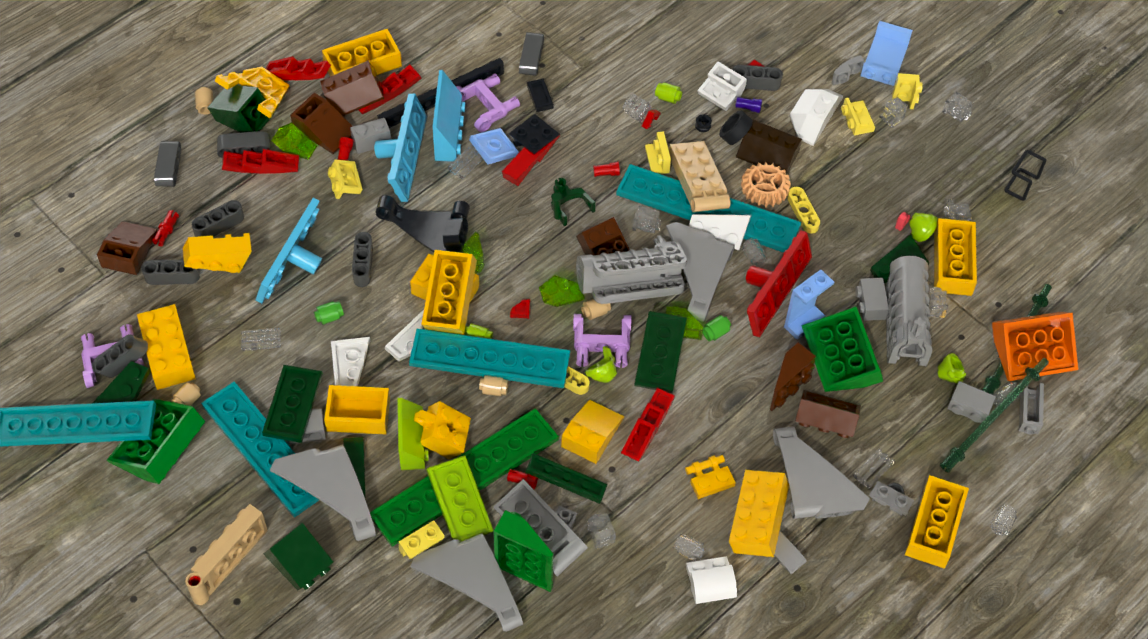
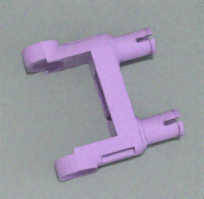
(496, 109)
(594, 343)
(91, 352)

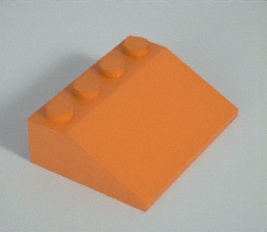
(1029, 339)

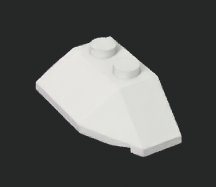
(813, 113)

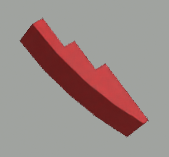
(296, 70)
(394, 86)
(261, 163)
(648, 425)

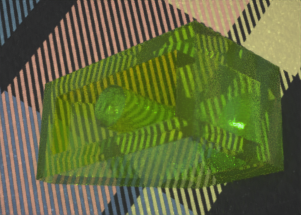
(474, 247)
(693, 328)

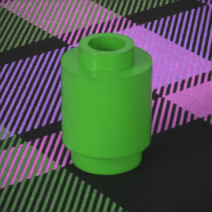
(328, 312)
(716, 328)

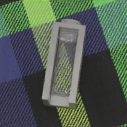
(1031, 410)

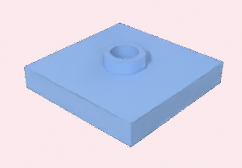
(493, 146)

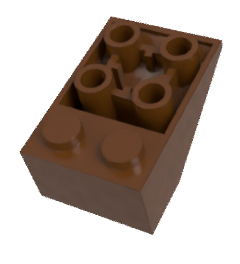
(321, 122)
(603, 239)
(126, 247)
(795, 371)

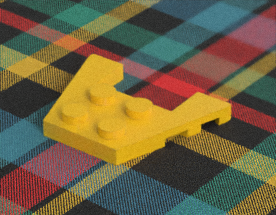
(270, 86)

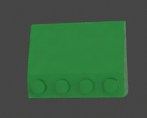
(842, 351)
(171, 434)
(522, 551)

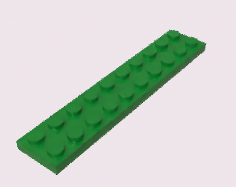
(487, 462)

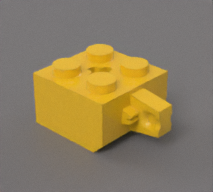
(443, 429)

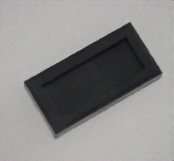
(540, 95)

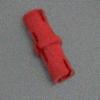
(165, 228)

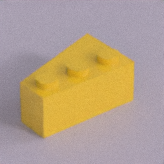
(217, 254)

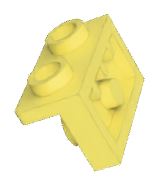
(907, 88)
(857, 117)
(658, 154)
(344, 178)
(420, 540)

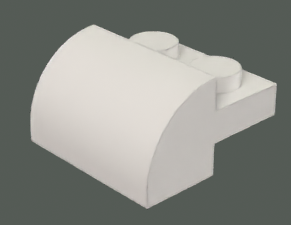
(722, 86)
(711, 580)

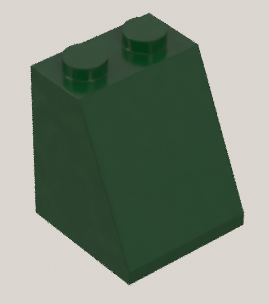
(238, 109)
(299, 558)

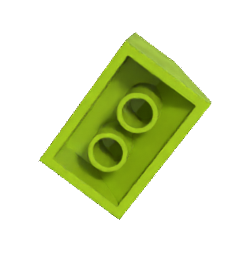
(411, 452)

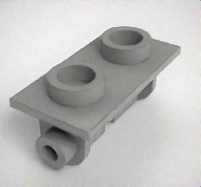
(888, 496)

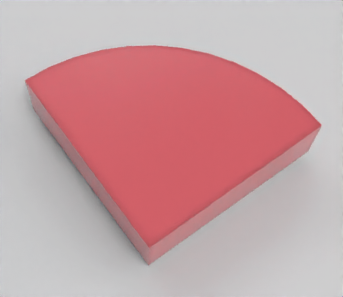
(902, 220)

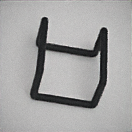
(1016, 174)

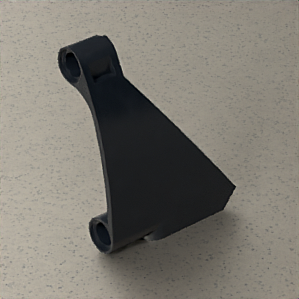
(432, 229)

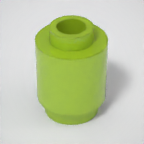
(668, 92)
(478, 331)

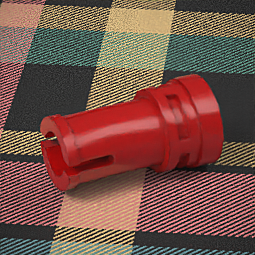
(345, 147)
(607, 169)
(517, 477)

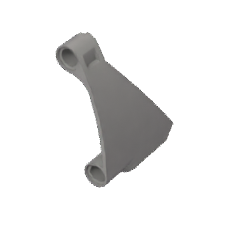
(704, 264)
(333, 481)
(814, 482)
(473, 571)

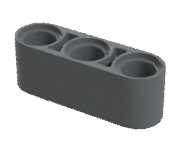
(531, 53)
(760, 77)
(243, 141)
(167, 163)
(218, 219)
(364, 252)
(161, 276)
(119, 356)

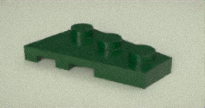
(905, 248)

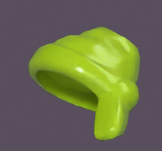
(922, 226)
(951, 369)
(603, 370)

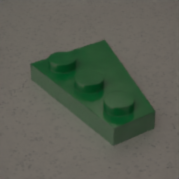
(126, 385)

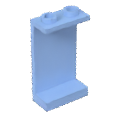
(886, 53)
(802, 303)

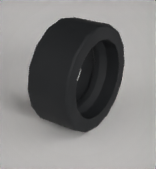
(735, 127)

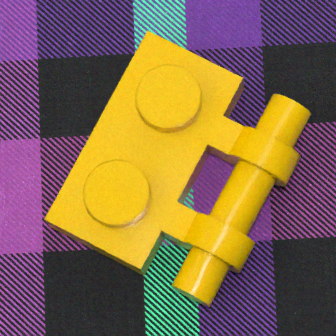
(712, 482)

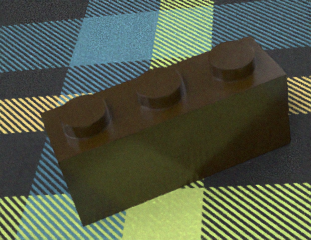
(769, 145)

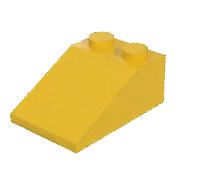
(591, 431)

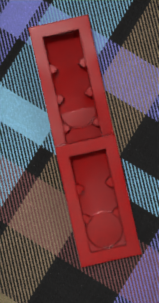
(523, 163)

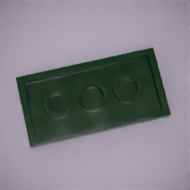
(660, 351)
(292, 403)

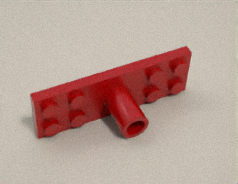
(776, 283)

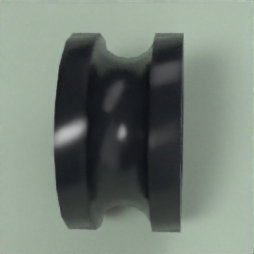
(703, 118)

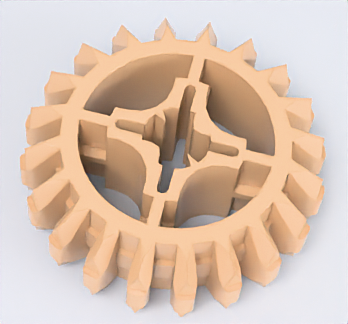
(765, 191)

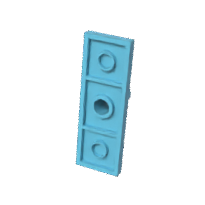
(405, 149)
(293, 253)

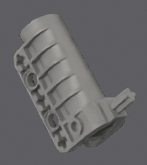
(634, 273)
(908, 311)

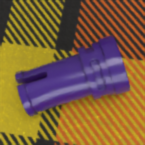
(750, 104)

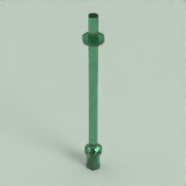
(1039, 300)
(958, 454)

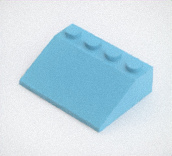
(447, 120)

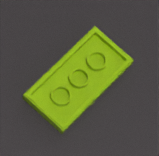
(459, 499)

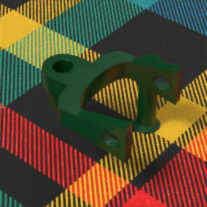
(563, 194)

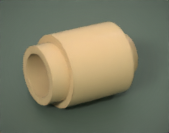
(203, 99)
(593, 310)
(493, 385)
(187, 394)

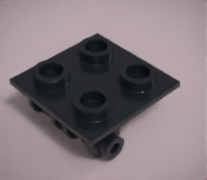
(533, 134)

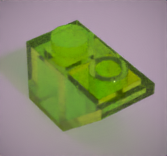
(294, 141)
(560, 291)

